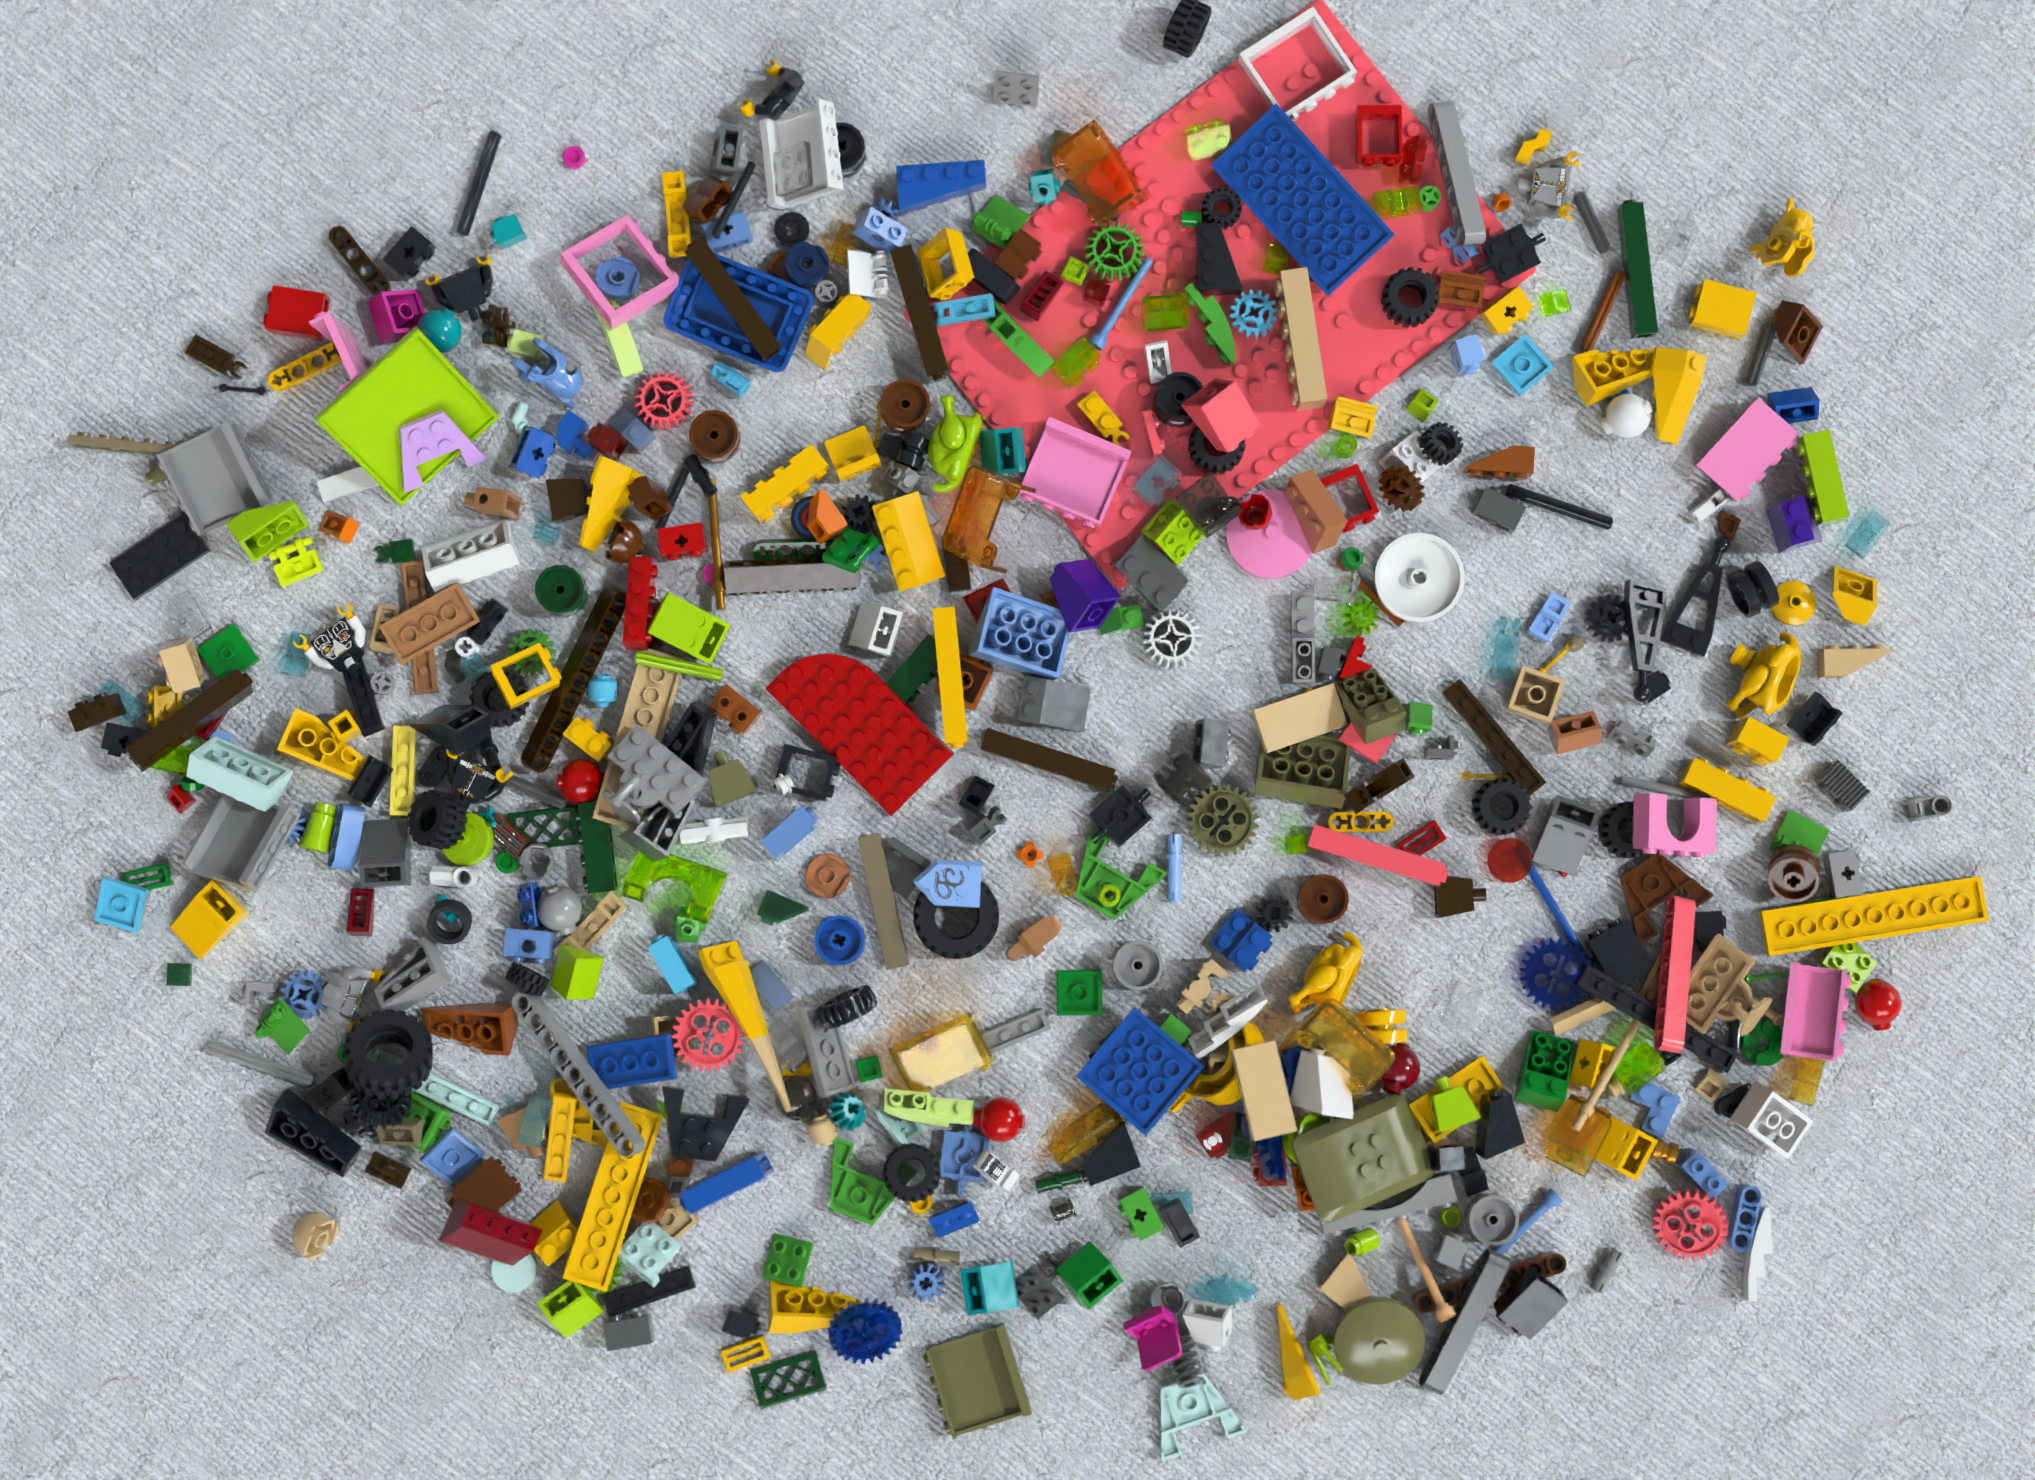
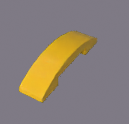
(677, 219)

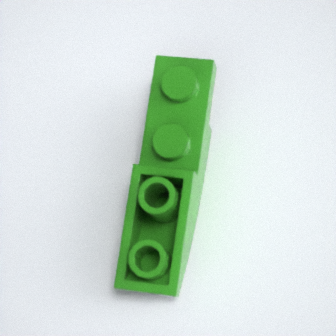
(1218, 330)
(1019, 341)

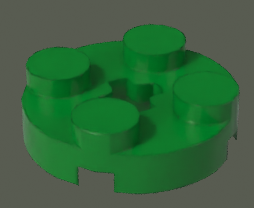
(1758, 1055)

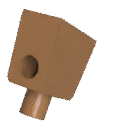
(495, 502)
(512, 1125)

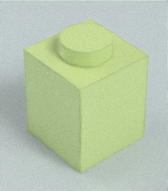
(521, 345)

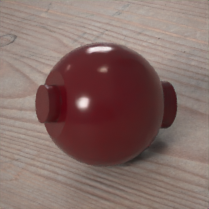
(1403, 1071)

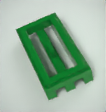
(167, 875)

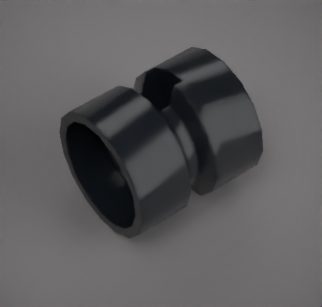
(912, 452)

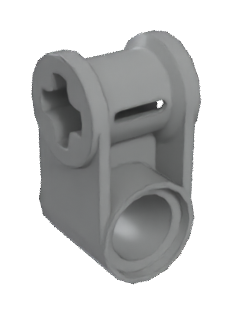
(1924, 808)

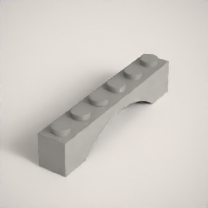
(1431, 1193)

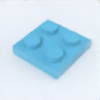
(1522, 365)
(121, 904)

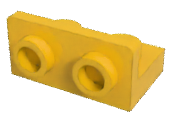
(162, 704)

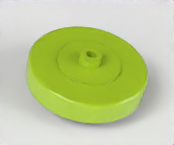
(474, 844)

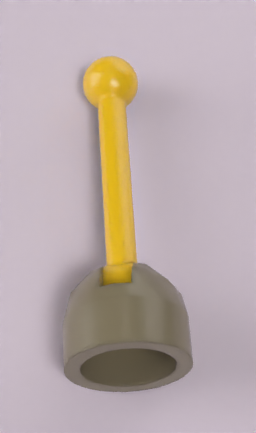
(1571, 644)

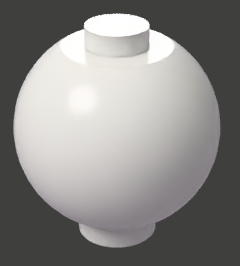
(1627, 416)

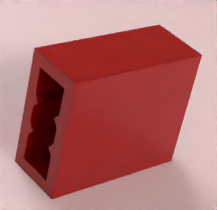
(292, 310)

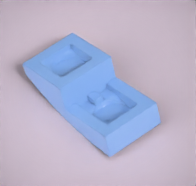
(1548, 617)

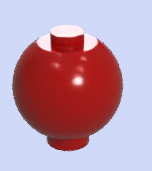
(580, 781)
(1878, 1003)
(999, 1119)

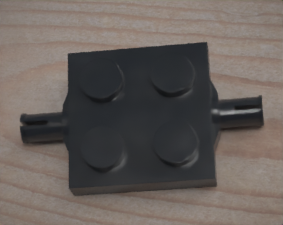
(1510, 253)
(1120, 816)

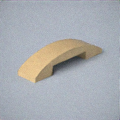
(596, 923)

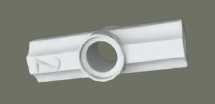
(714, 830)

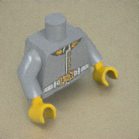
(1550, 187)
(346, 992)

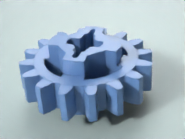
(299, 988)

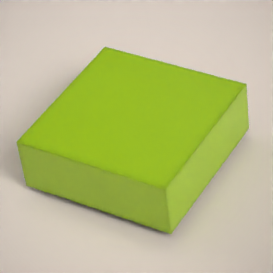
(1075, 271)

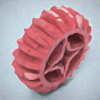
(673, 417)

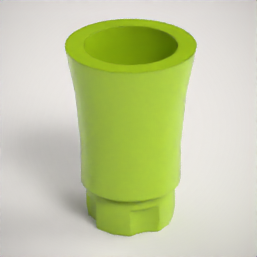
(319, 828)

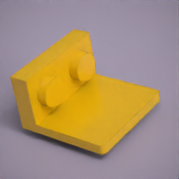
(852, 453)

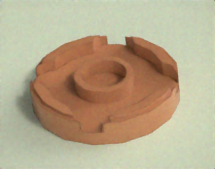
(827, 875)

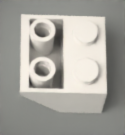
(876, 629)

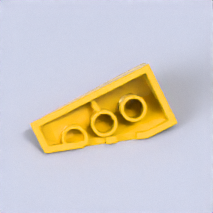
(1608, 373)
(1676, 383)
(607, 500)
(317, 745)
(803, 1308)
(1297, 1375)

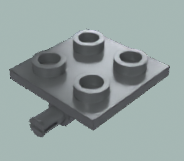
(1036, 1290)

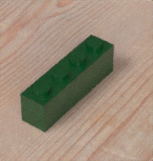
(915, 671)
(598, 851)

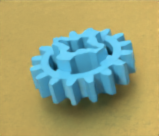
(1258, 323)

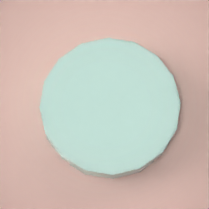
(514, 1277)

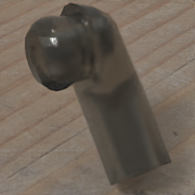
(452, 665)

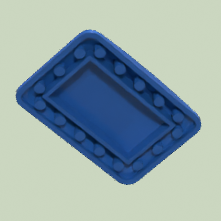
(702, 318)

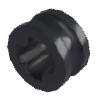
(1669, 1057)

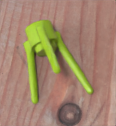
(1321, 1346)

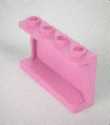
(1747, 449)
(1815, 1012)

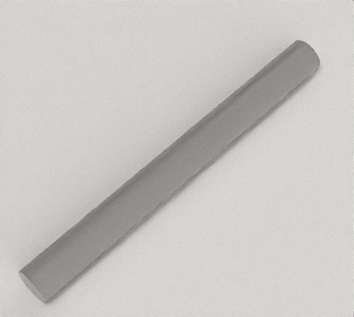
(1432, 355)
(1659, 787)

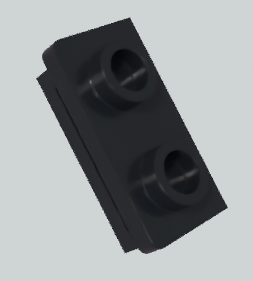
(1814, 719)

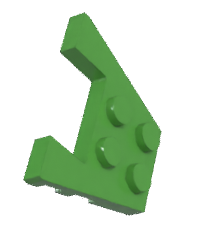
(1097, 874)
(858, 1193)

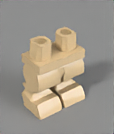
(1200, 987)

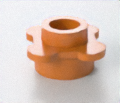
(1023, 854)

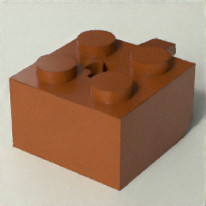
(978, 676)

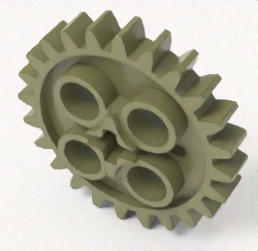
(1238, 833)

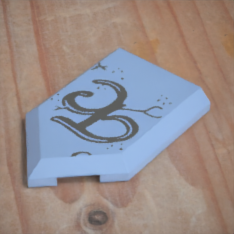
(952, 883)

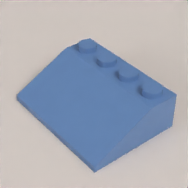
(1021, 635)

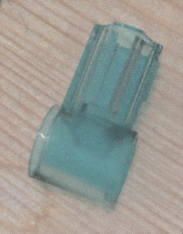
(295, 661)

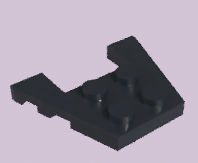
(699, 1134)

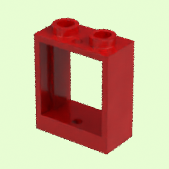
(1378, 112)
(1348, 473)

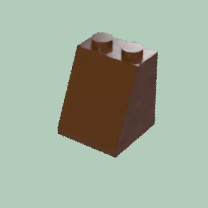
(487, 1186)

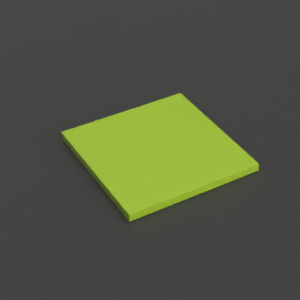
(397, 389)

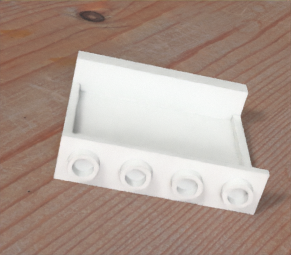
(809, 125)

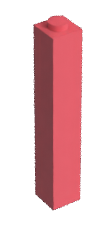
(1378, 856)

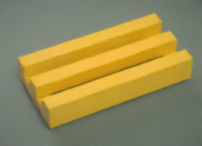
(764, 1347)

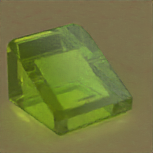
(1276, 259)
(1555, 303)

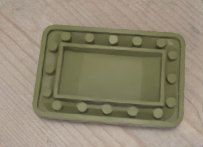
(1362, 1158)

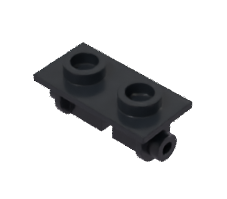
(493, 614)

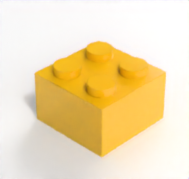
(1757, 741)

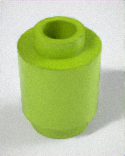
(1362, 1242)

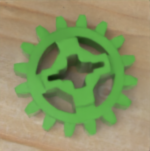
(520, 643)

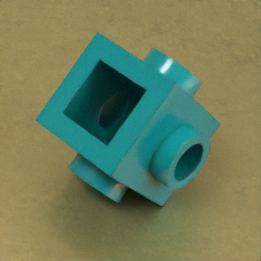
(1046, 179)

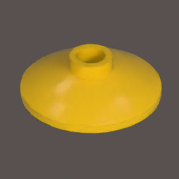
(1789, 613)

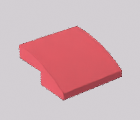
(1371, 751)

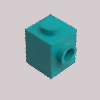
(507, 231)

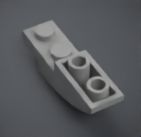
(1302, 637)

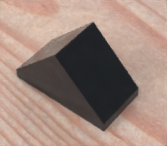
(976, 795)

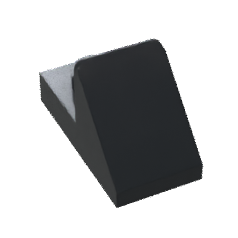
(1473, 1176)

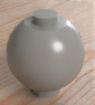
(559, 909)

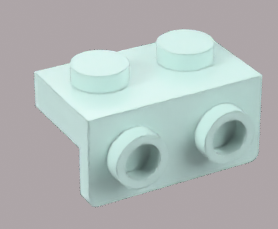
(900, 1129)

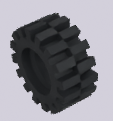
(1222, 195)
(1434, 450)
(527, 979)

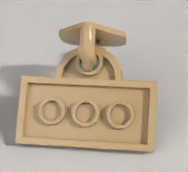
(1720, 989)

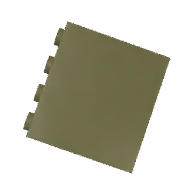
(977, 1380)

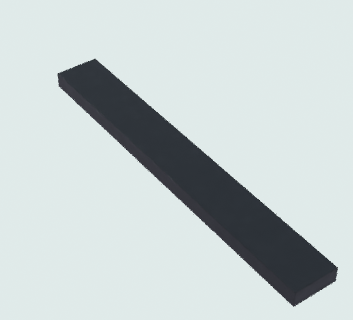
(1645, 1013)

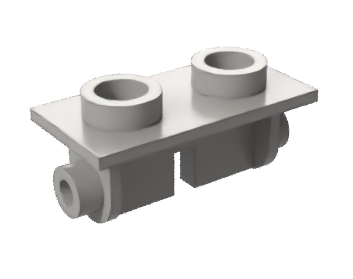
(1640, 744)

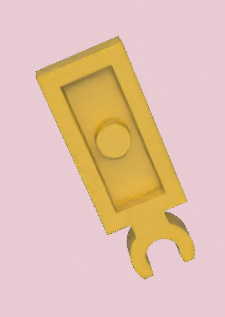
(1102, 417)

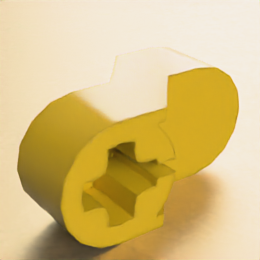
(1533, 146)

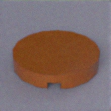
(651, 1201)

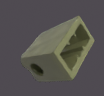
(730, 780)

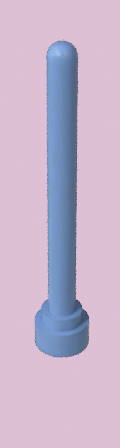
(1099, 339)
(1549, 1201)

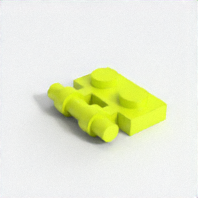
(299, 567)

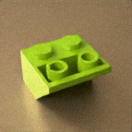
(570, 1307)

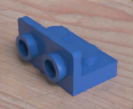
(954, 1219)

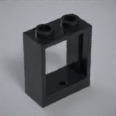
(833, 770)

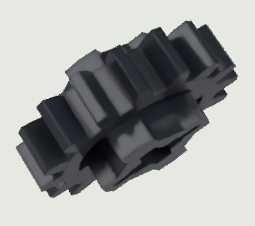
(1606, 610)

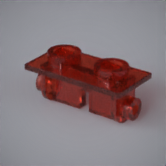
(1413, 150)

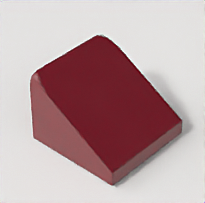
(1096, 293)

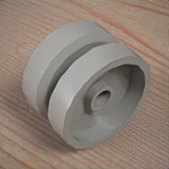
(1124, 965)
(1502, 1227)

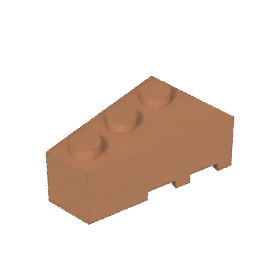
(1315, 511)

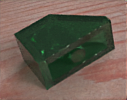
(779, 908)

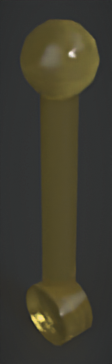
(876, 442)
(1467, 775)

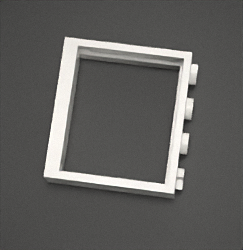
(1305, 19)

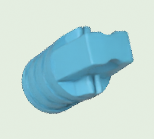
(731, 379)

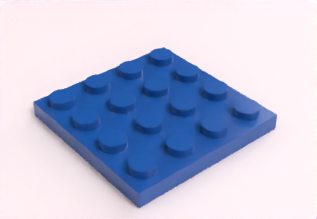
(1140, 1071)

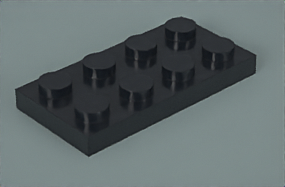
(159, 557)

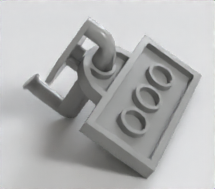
(654, 773)

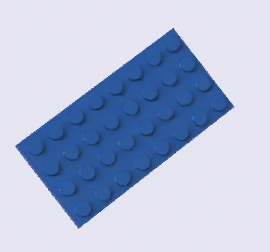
(1302, 199)

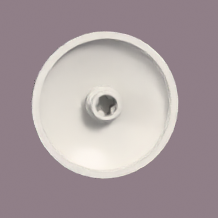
(1419, 577)

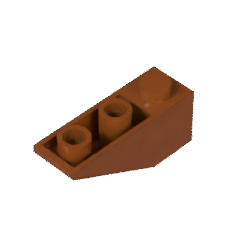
(1512, 461)

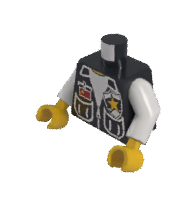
(339, 645)

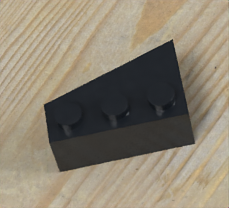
(1214, 263)

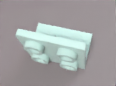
(648, 1252)

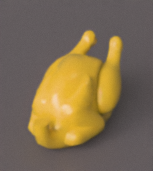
(1769, 678)
(1329, 974)

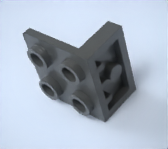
(904, 866)

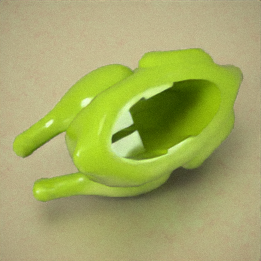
(953, 445)

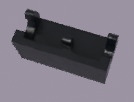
(369, 780)

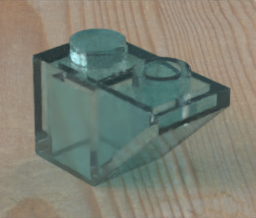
(1230, 1291)

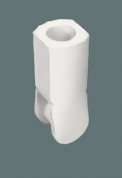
(1707, 507)

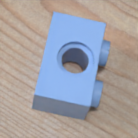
(1467, 355)

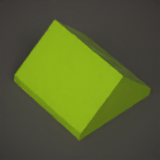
(576, 973)

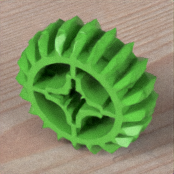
(1106, 255)

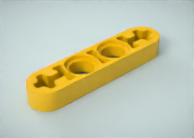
(309, 369)

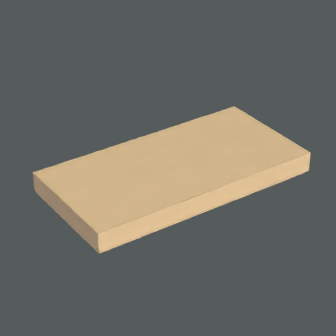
(1299, 718)
(1263, 1090)

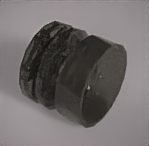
(1182, 778)

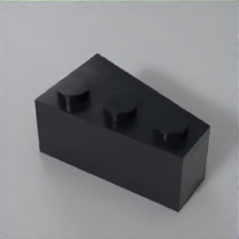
(693, 735)

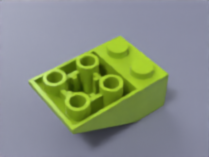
(688, 628)

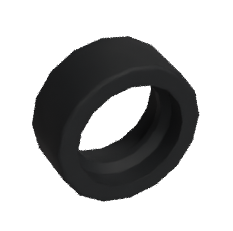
(444, 936)

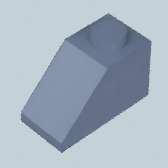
(632, 430)

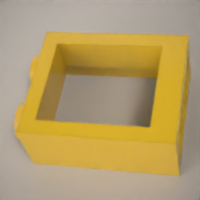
(929, 255)
(505, 687)

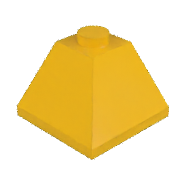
(1854, 595)

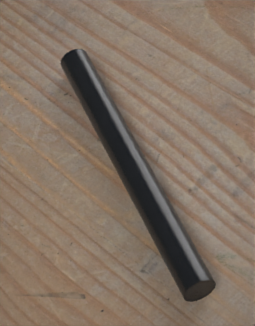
(733, 200)

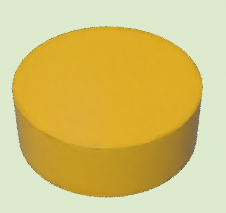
(922, 1207)

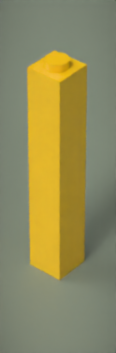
(950, 677)

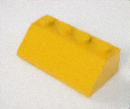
(908, 541)

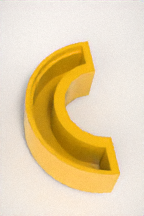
(1223, 1086)

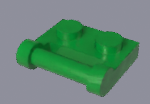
(846, 545)

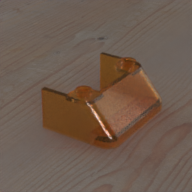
(976, 513)

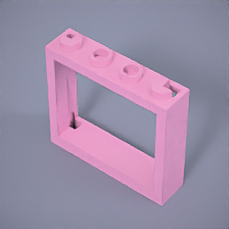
(611, 316)

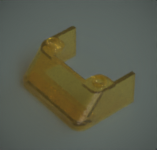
(1346, 1042)

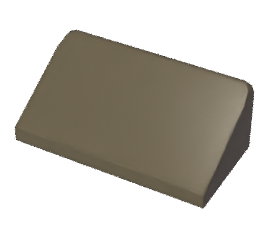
(405, 1133)

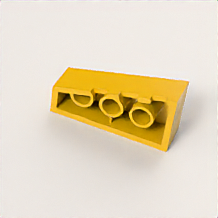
(785, 484)

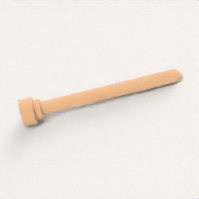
(1443, 1309)

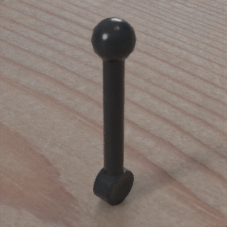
(260, 390)

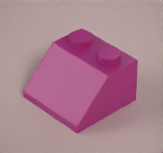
(395, 313)

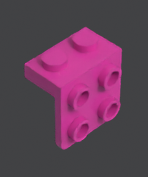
(1156, 1336)

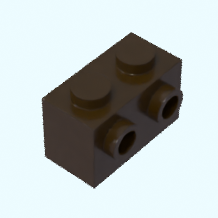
(99, 711)

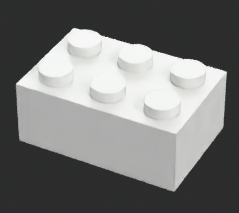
(1771, 1119)

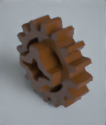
(1401, 487)

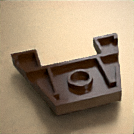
(1650, 885)

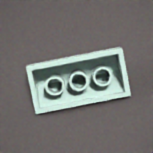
(238, 773)

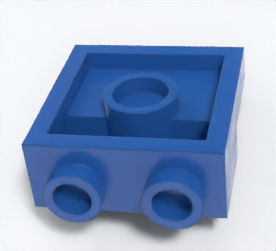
(1241, 941)

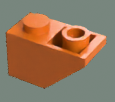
(824, 518)

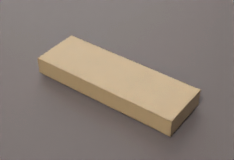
(1579, 1015)

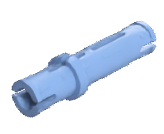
(1174, 868)

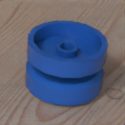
(827, 936)

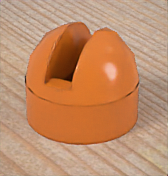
(1497, 198)

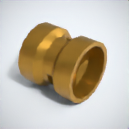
(1665, 1151)

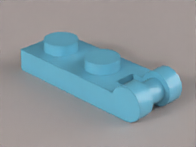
(964, 310)

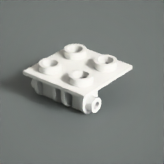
(867, 274)

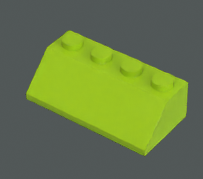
(1823, 478)

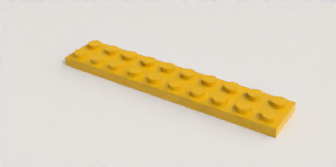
(1873, 916)

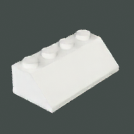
(470, 555)

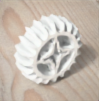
(1170, 619)

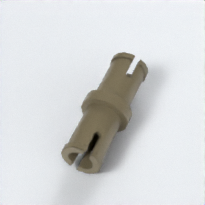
(936, 1256)

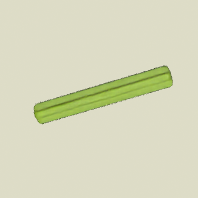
(678, 666)

